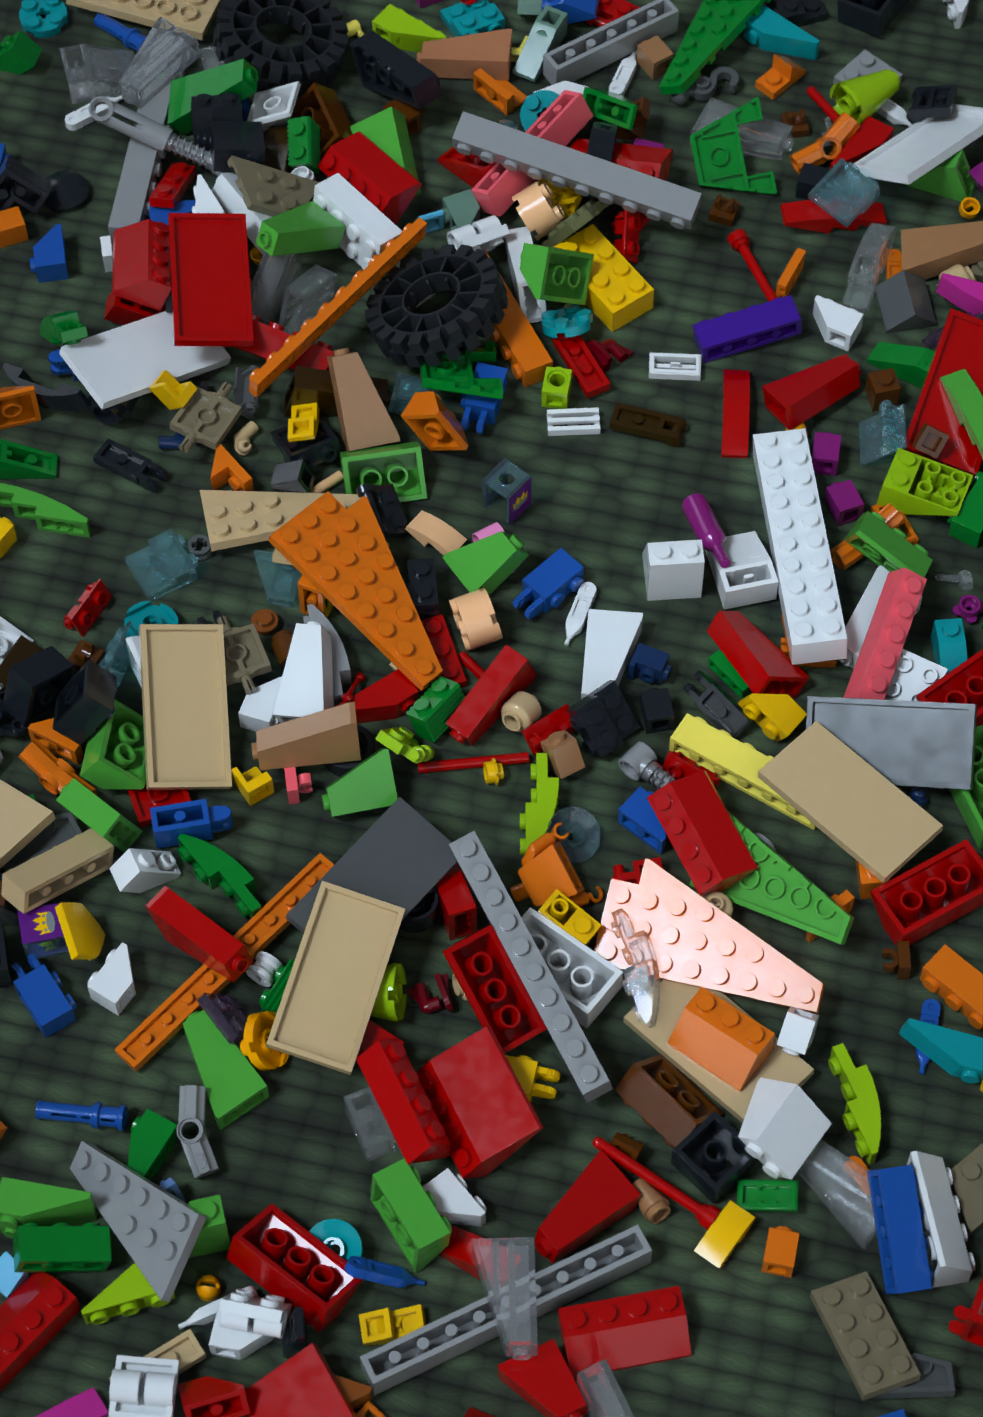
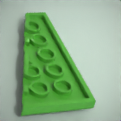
(786, 893)

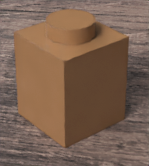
(654, 57)
(563, 754)

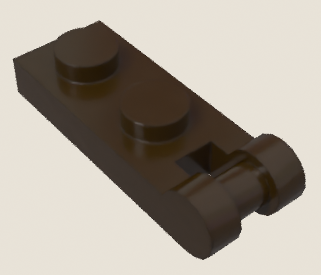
(648, 424)

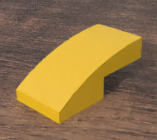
(303, 422)
(725, 1234)
(386, 1325)

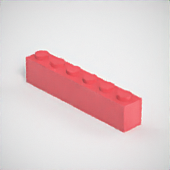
(556, 124)
(886, 635)

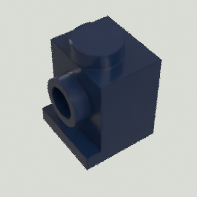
(649, 665)

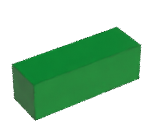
(726, 672)

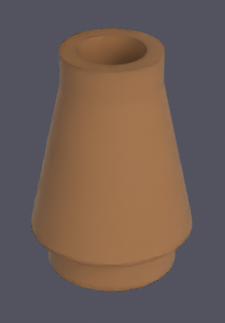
(651, 1202)

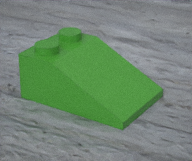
(42, 1204)

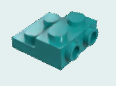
(472, 18)

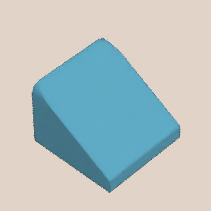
(434, 221)
(8, 1278)

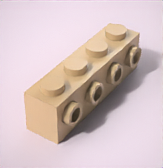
(57, 870)

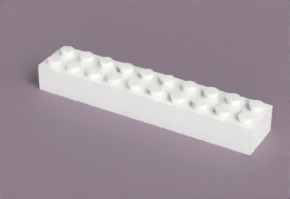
(799, 547)

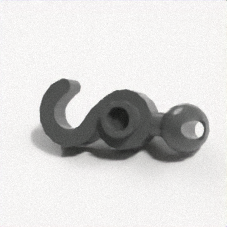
(705, 87)

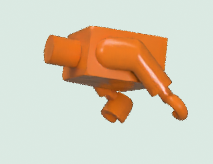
(548, 869)

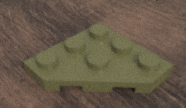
(574, 222)

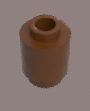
(281, 646)

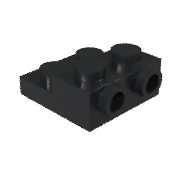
(799, 11)
(313, 451)
(602, 719)

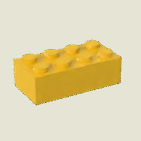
(614, 287)

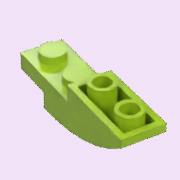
(542, 805)
(862, 1106)

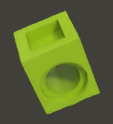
(556, 387)

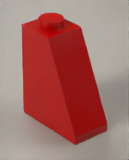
(456, 905)
(545, 1382)

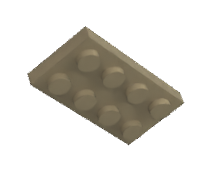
(865, 1336)

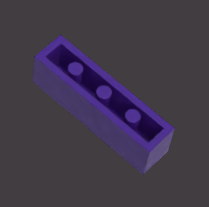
(747, 328)

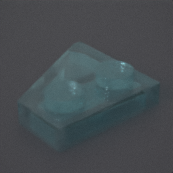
(277, 579)

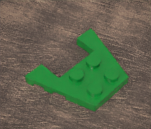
(720, 154)
(458, 374)

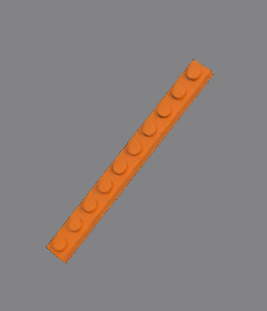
(331, 312)
(255, 935)

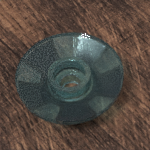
(584, 830)

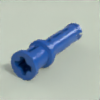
(131, 37)
(95, 1115)

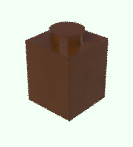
(882, 386)

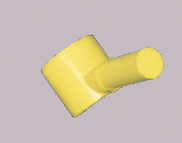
(354, 29)
(516, 51)

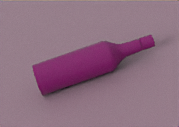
(706, 526)

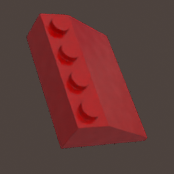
(479, 1103)

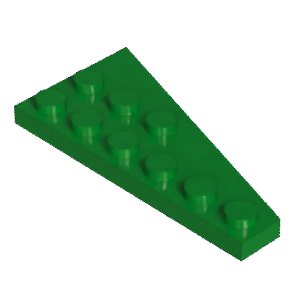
(712, 29)

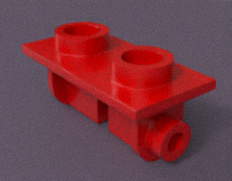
(628, 226)
(91, 606)
(540, 730)
(682, 766)

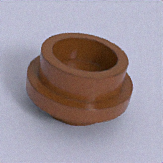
(265, 621)

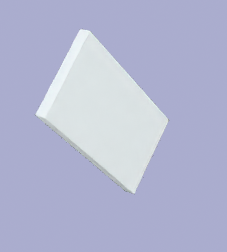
(923, 146)
(132, 356)

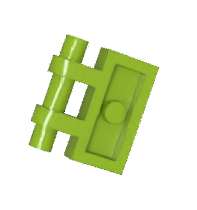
(402, 742)

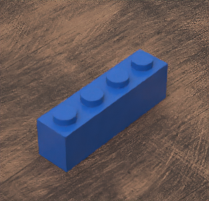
(900, 1229)

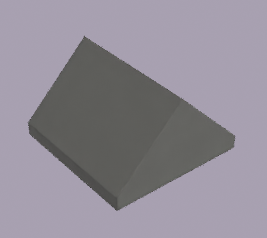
(904, 303)

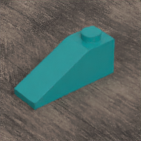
(778, 35)
(949, 643)
(952, 1050)

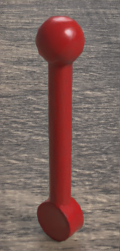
(359, 678)

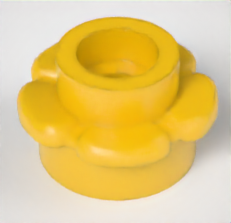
(493, 772)

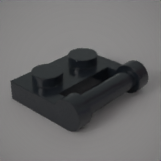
(939, 103)
(386, 508)

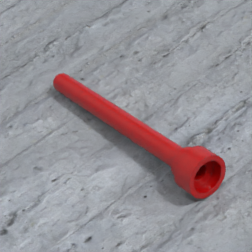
(740, 242)
(704, 1213)

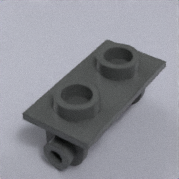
(241, 393)

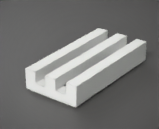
(674, 370)
(573, 418)

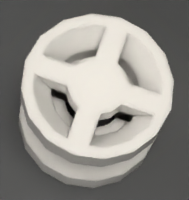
(264, 969)

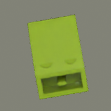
(923, 486)

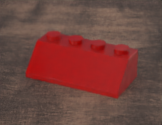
(644, 159)
(372, 174)
(142, 263)
(959, 686)
(702, 833)
(931, 894)
(494, 988)
(403, 1102)
(293, 1266)
(31, 1320)
(625, 1330)

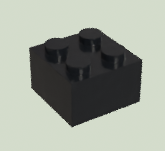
(35, 684)
(85, 702)
(713, 1157)

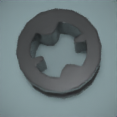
(193, 544)

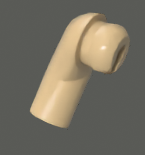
(242, 438)

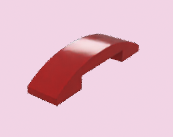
(735, 413)

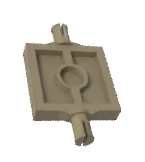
(206, 418)
(243, 655)

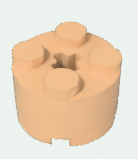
(539, 209)
(475, 619)

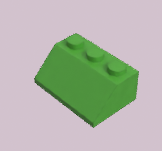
(556, 273)
(386, 465)
(887, 545)
(117, 752)
(410, 1213)

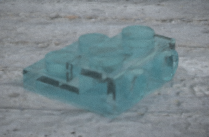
(845, 192)
(163, 565)

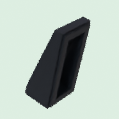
(295, 1334)

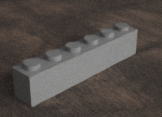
(610, 42)

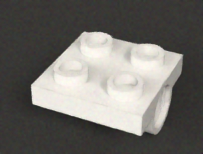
(481, 235)
(913, 676)
(269, 1313)
(143, 1387)

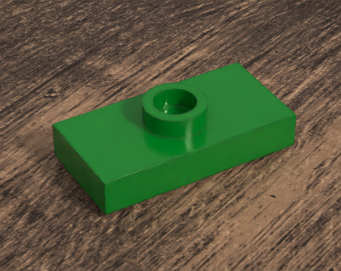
(768, 1195)

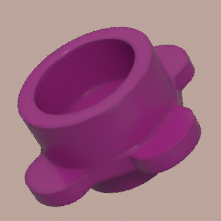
(971, 602)

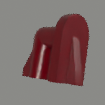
(603, 358)
(421, 996)

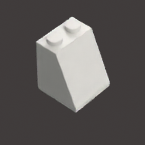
(673, 569)
(781, 1127)

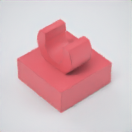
(296, 784)

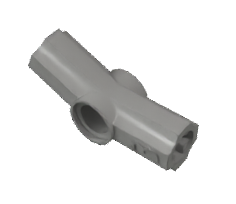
(197, 1150)

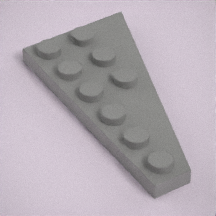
(145, 1218)

